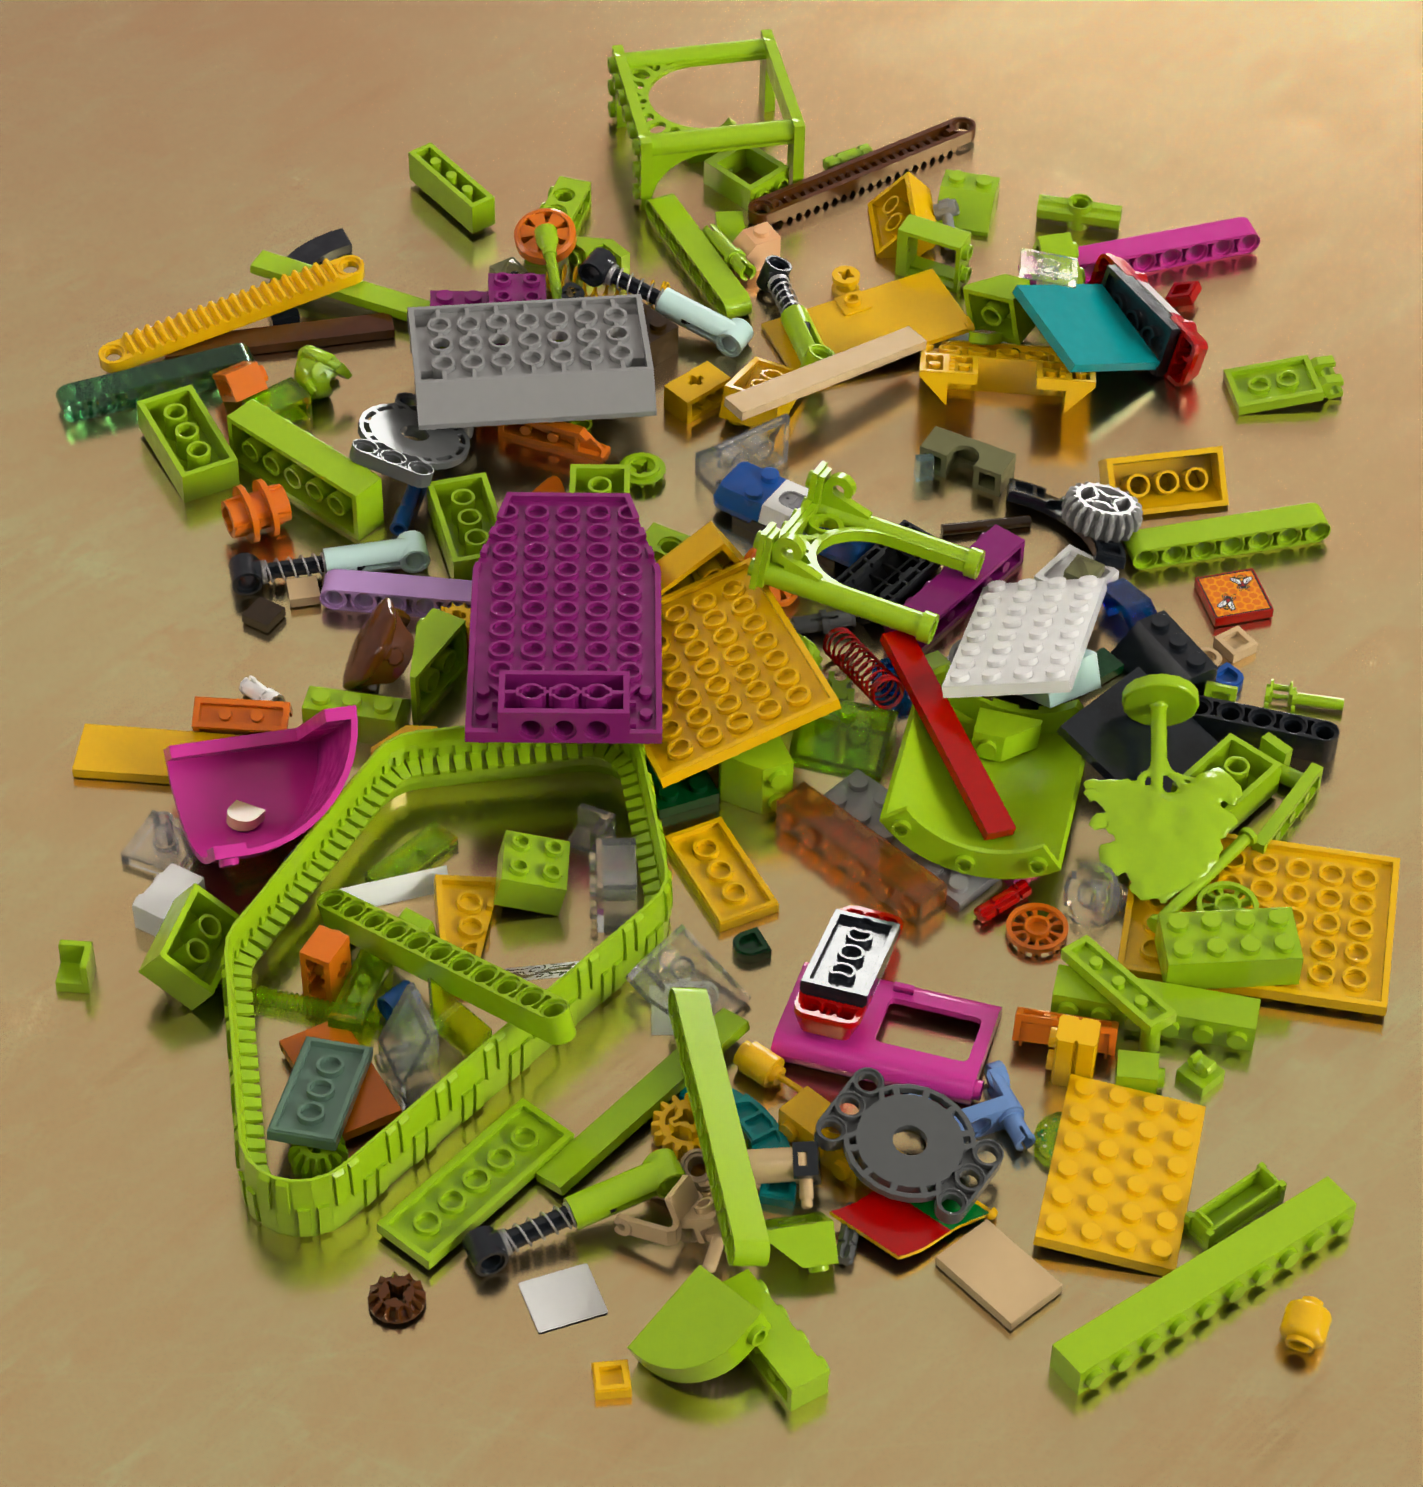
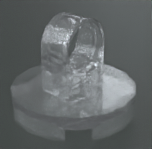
(1094, 895)

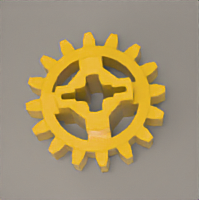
(680, 1132)

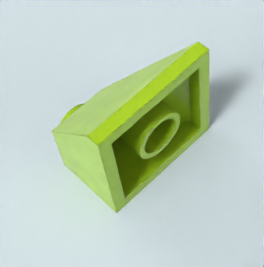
(805, 1239)

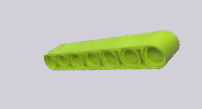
(698, 256)
(1227, 536)

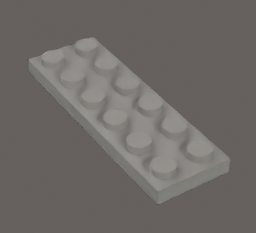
(864, 801)

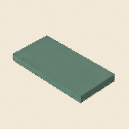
(320, 1093)

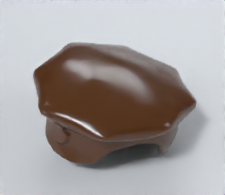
(380, 649)

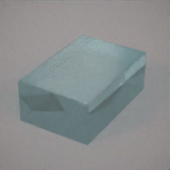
(924, 467)

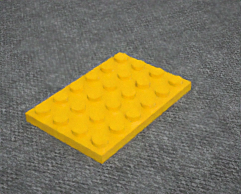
(1120, 1176)

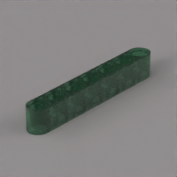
(124, 388)

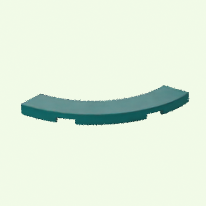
(760, 1132)

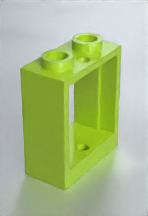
(721, 170)
(936, 233)

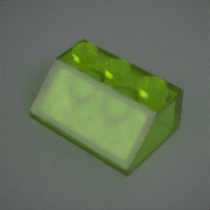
(847, 740)

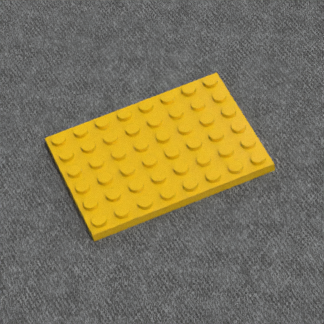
(730, 674)
(1340, 911)

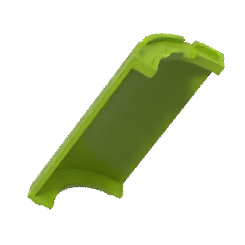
(1035, 787)

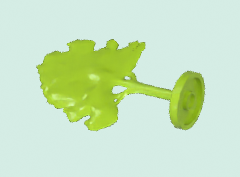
(1160, 835)

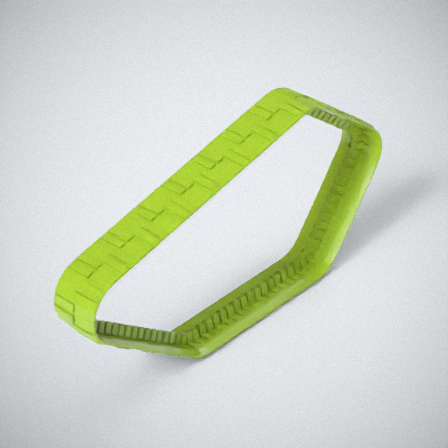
(398, 766)

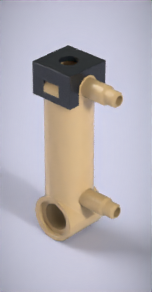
(773, 1165)

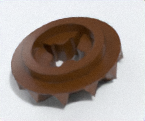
(392, 1309)

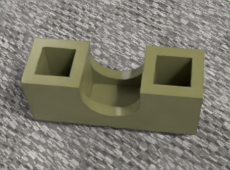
(952, 450)

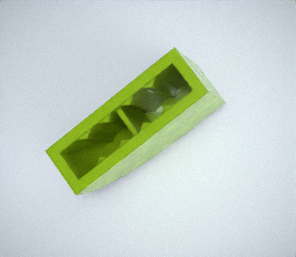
(700, 1331)

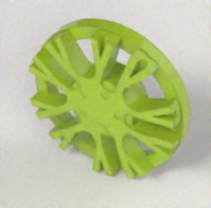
(1225, 901)

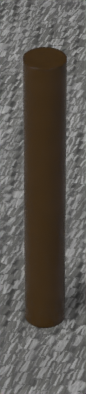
(985, 525)

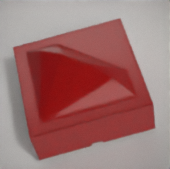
(1183, 293)

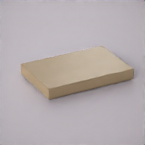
(998, 1274)

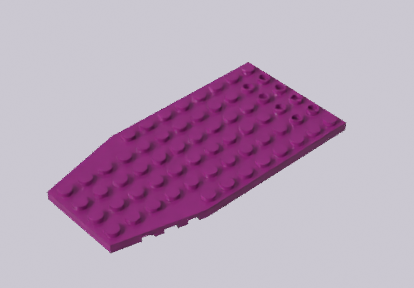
(565, 624)

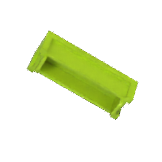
(1234, 1208)

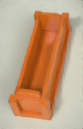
(239, 715)
(1035, 1027)

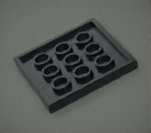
(1121, 746)

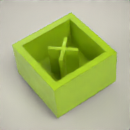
(532, 873)

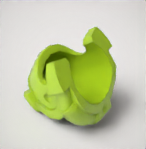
(315, 370)

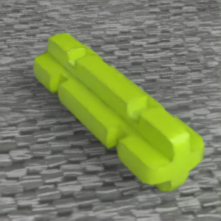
(847, 155)

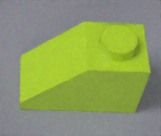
(1004, 735)

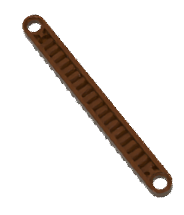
(862, 171)

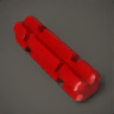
(1002, 901)

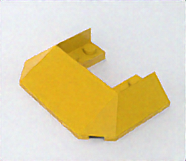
(1002, 370)

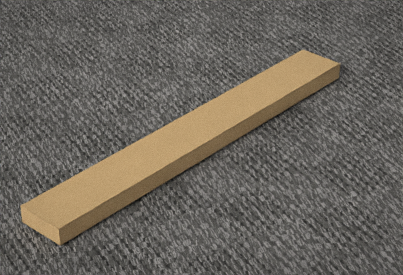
(824, 373)

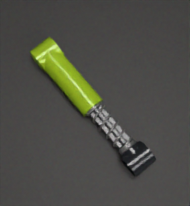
(794, 318)
(657, 1175)

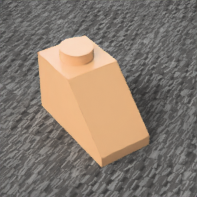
(758, 243)

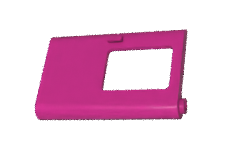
(897, 1064)

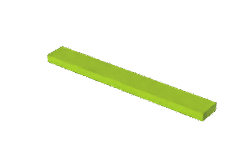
(362, 294)
(628, 1113)

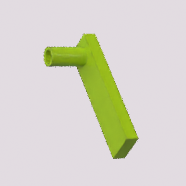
(1303, 788)
(1121, 989)

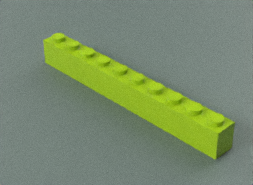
(1202, 1286)

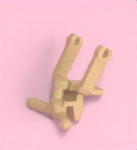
(692, 1219)

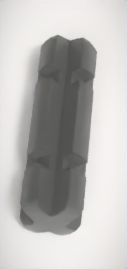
(846, 1244)

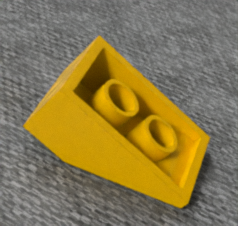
(754, 373)

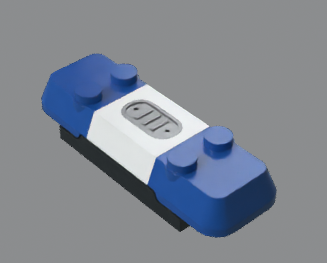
(762, 496)

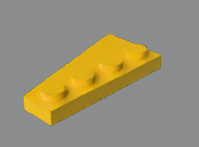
(464, 910)

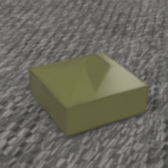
(507, 266)
(1083, 566)

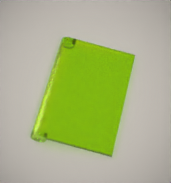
(455, 1021)

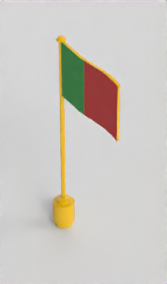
(890, 1224)

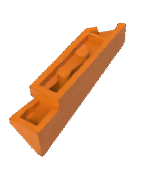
(558, 436)

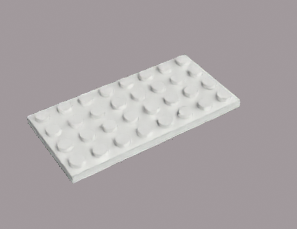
(1025, 637)

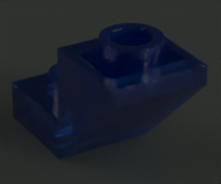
(1129, 600)

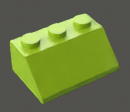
(376, 713)

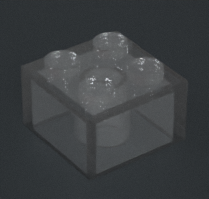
(614, 882)

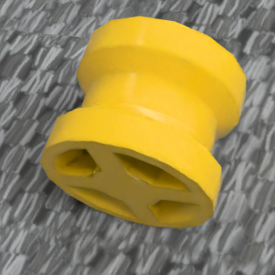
(844, 280)

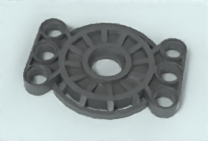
(394, 455)
(900, 1176)

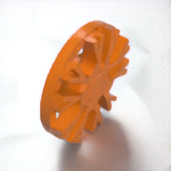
(1037, 929)

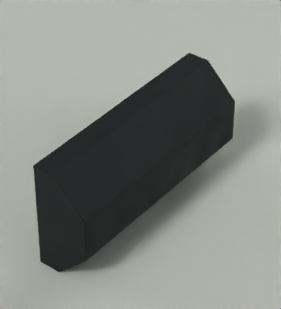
(887, 572)

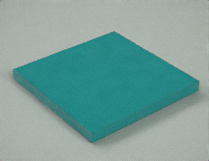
(1086, 328)

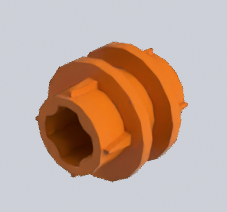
(254, 511)

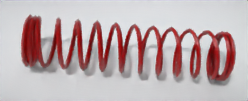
(884, 678)

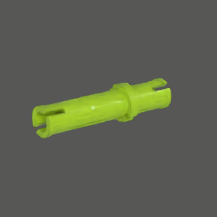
(732, 256)

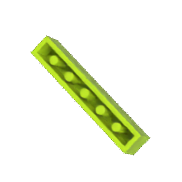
(1201, 1013)

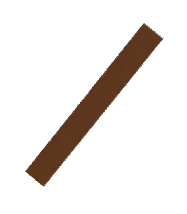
(300, 334)

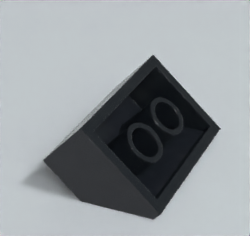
(1164, 648)

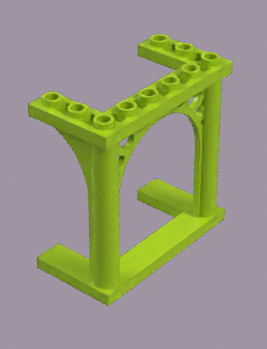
(663, 150)

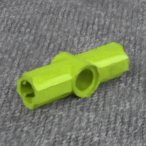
(1079, 212)

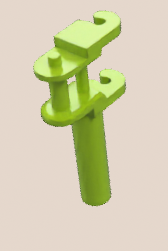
(1302, 699)

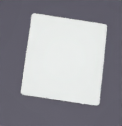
(563, 1298)

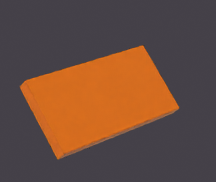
(374, 1103)

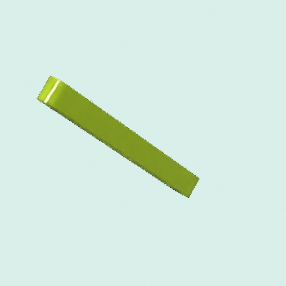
(450, 966)
(718, 1128)

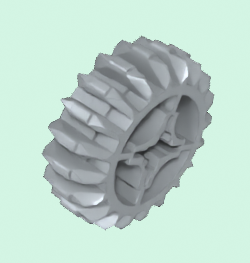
(1101, 512)

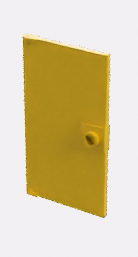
(868, 314)

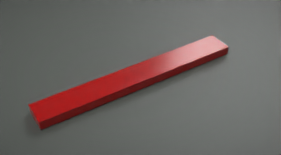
(948, 735)

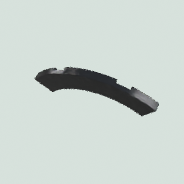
(316, 250)
(1035, 497)

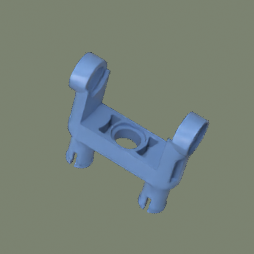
(999, 1112)

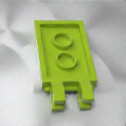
(1283, 383)

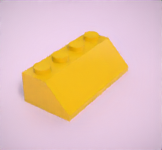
(1170, 479)

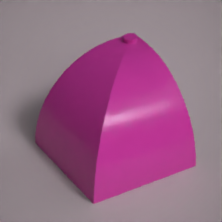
(284, 771)

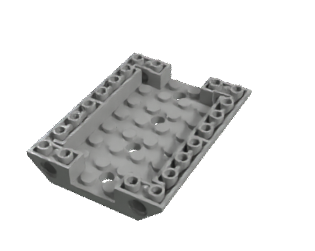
(532, 373)

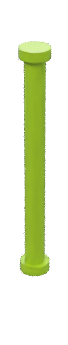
(1245, 838)

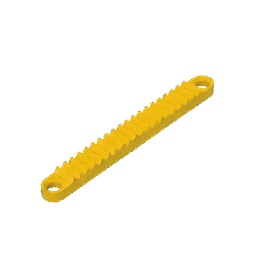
(231, 313)

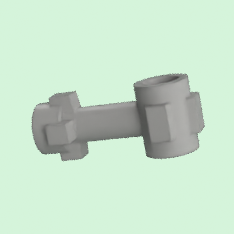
(945, 211)

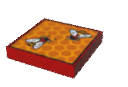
(1233, 597)

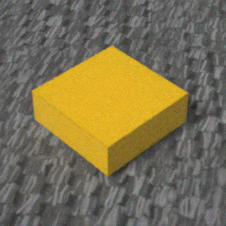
(611, 1379)

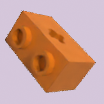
(241, 381)
(325, 963)

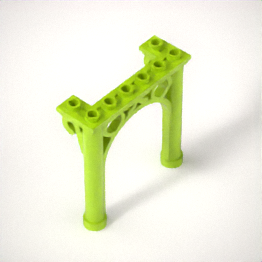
(789, 557)

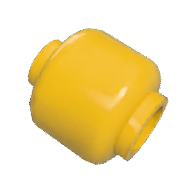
(1305, 1324)

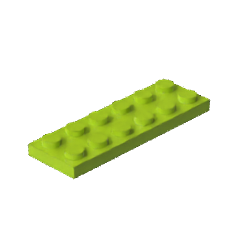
(474, 1183)

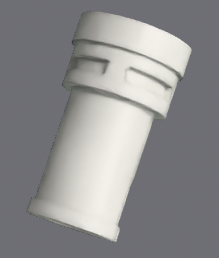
(257, 691)

